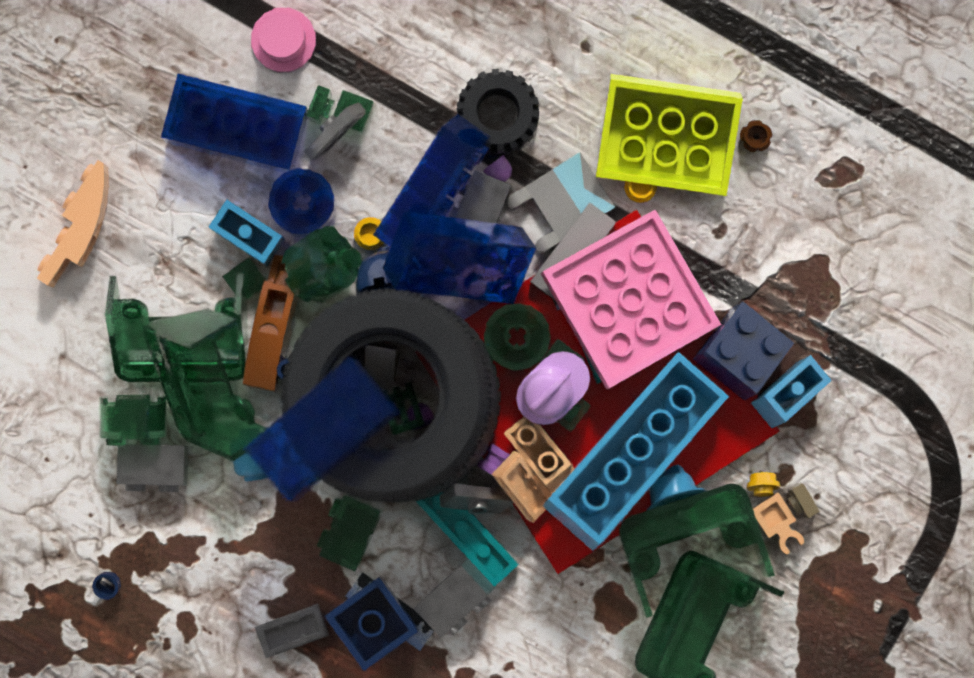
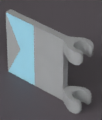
(562, 198)

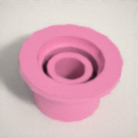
(283, 39)

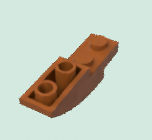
(270, 330)

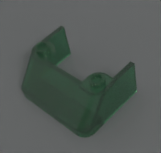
(130, 351)
(198, 384)
(718, 507)
(692, 616)

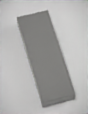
(587, 229)

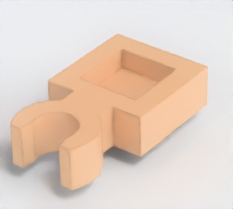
(775, 518)

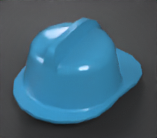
(672, 486)

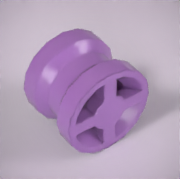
(493, 459)

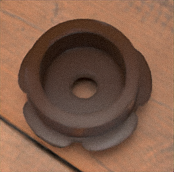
(759, 128)

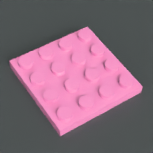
(630, 299)

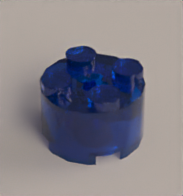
(284, 200)

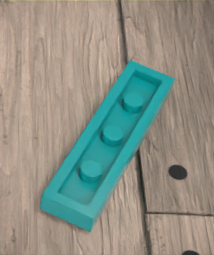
(471, 539)

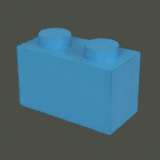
(246, 232)
(791, 391)

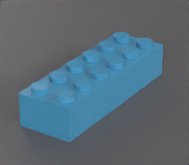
(635, 451)

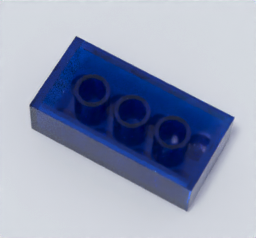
(234, 123)
(438, 175)
(459, 257)
(322, 430)

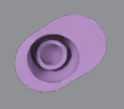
(553, 388)

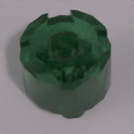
(321, 265)
(519, 318)
(132, 418)

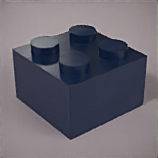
(743, 351)
(372, 623)

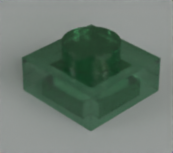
(348, 99)
(321, 105)
(252, 277)

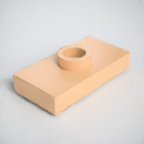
(522, 486)

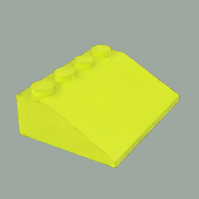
(669, 134)

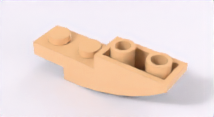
(87, 213)
(540, 453)

